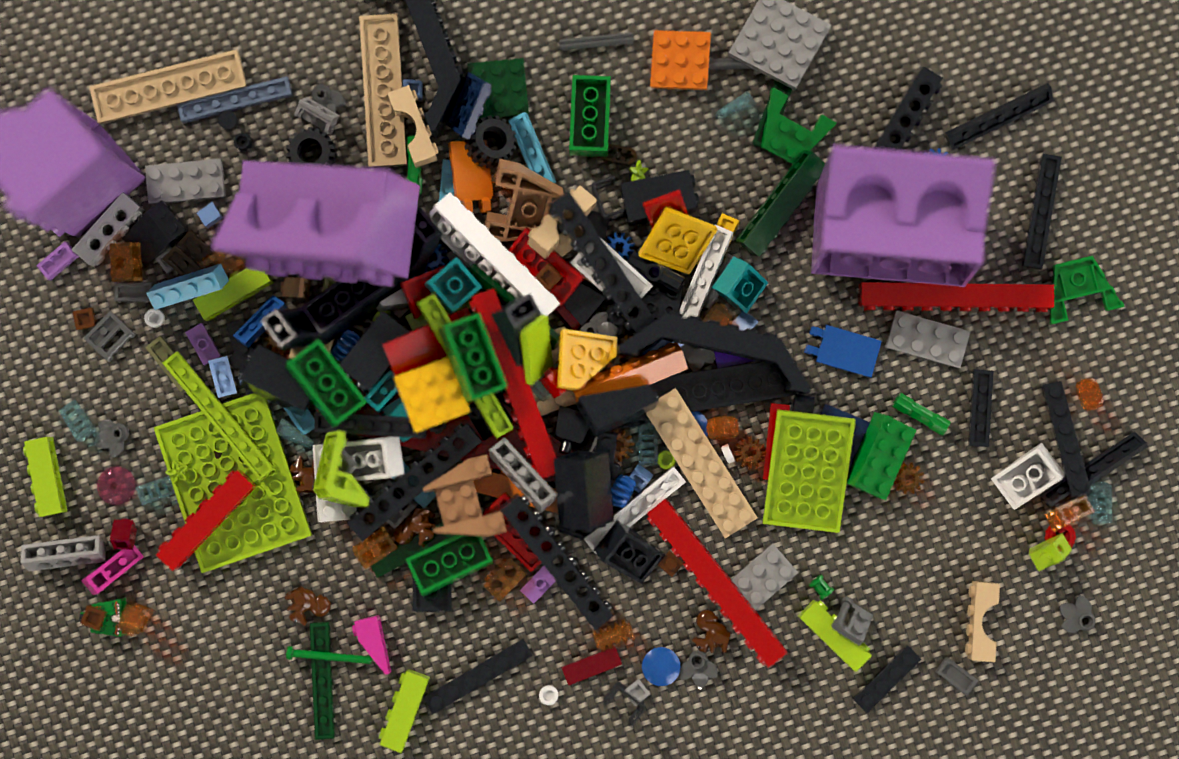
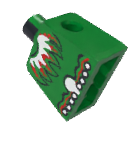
(114, 613)

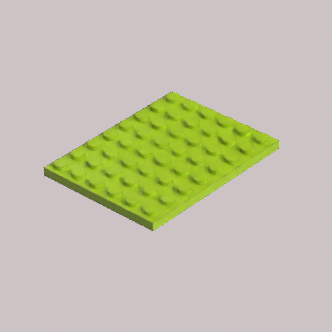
(269, 514)

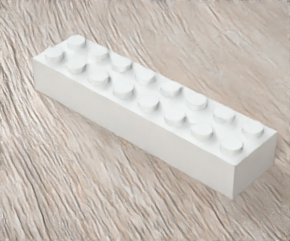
(478, 246)

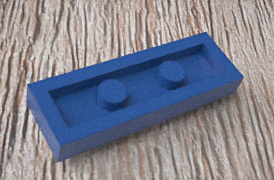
(254, 327)

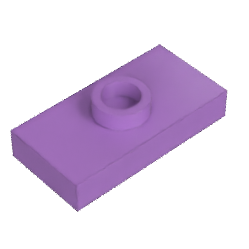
(57, 261)
(203, 343)
(538, 585)

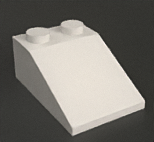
(1028, 476)

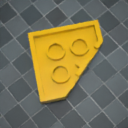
(583, 356)

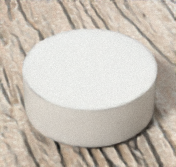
(154, 318)
(728, 453)
(548, 695)

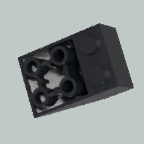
(512, 320)

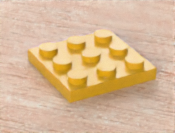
(677, 241)
(431, 394)

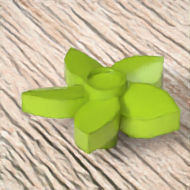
(638, 171)
(177, 472)

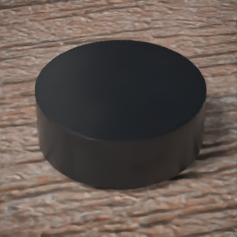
(228, 120)

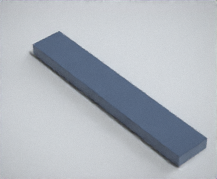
(235, 99)

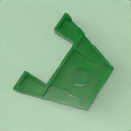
(786, 137)
(1080, 279)

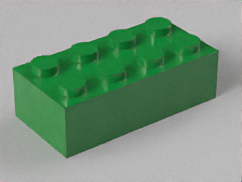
(590, 116)
(472, 357)
(325, 383)
(880, 455)
(448, 562)

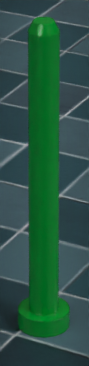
(291, 652)

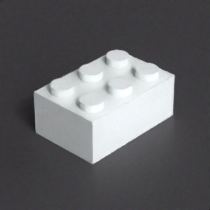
(376, 457)

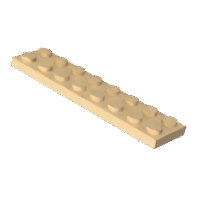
(380, 76)
(167, 86)
(701, 464)

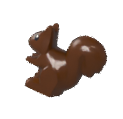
(305, 476)
(418, 524)
(305, 600)
(716, 633)

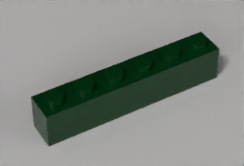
(781, 203)

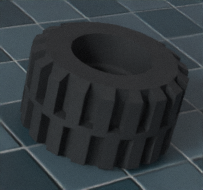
(500, 132)
(308, 137)

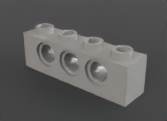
(97, 232)
(522, 475)
(63, 553)

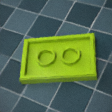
(536, 349)

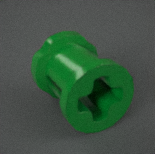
(821, 587)

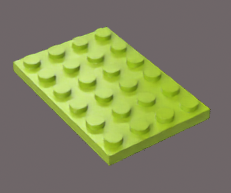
(808, 471)

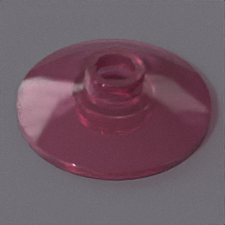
(125, 485)

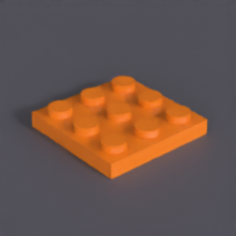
(680, 60)

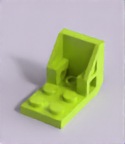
(333, 484)

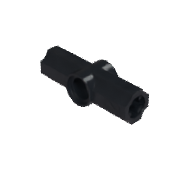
(666, 277)

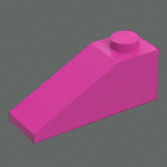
(111, 570)
(372, 639)

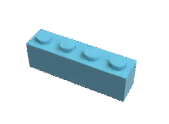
(187, 286)

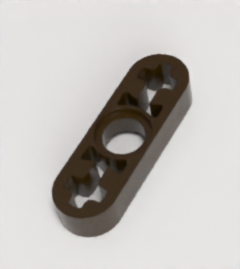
(622, 159)

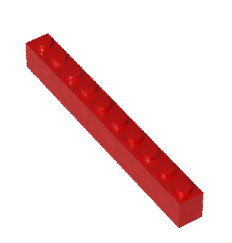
(947, 297)
(518, 391)
(717, 583)

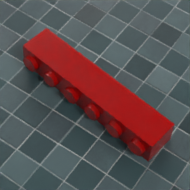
(206, 519)

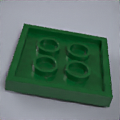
(507, 87)

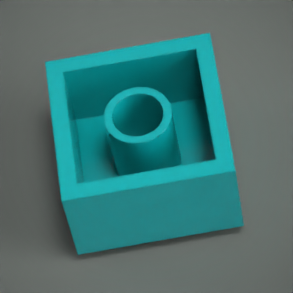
(740, 284)
(453, 285)

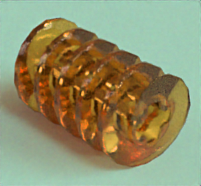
(613, 635)

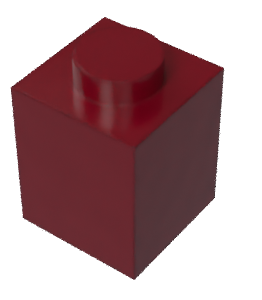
(123, 534)

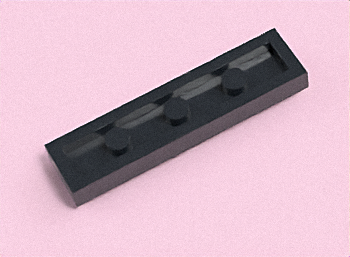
(980, 408)
(887, 678)

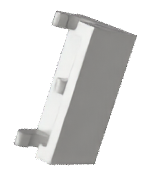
(317, 114)

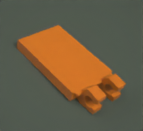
(469, 179)

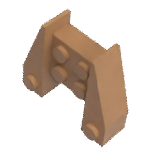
(527, 203)
(460, 502)

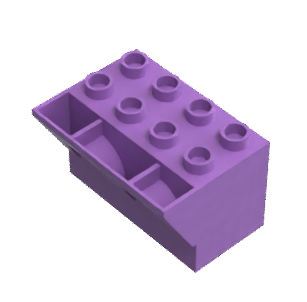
(61, 166)
(901, 216)
(322, 222)

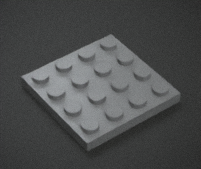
(779, 41)

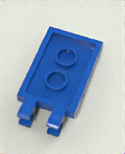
(845, 350)

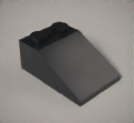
(156, 232)
(628, 552)

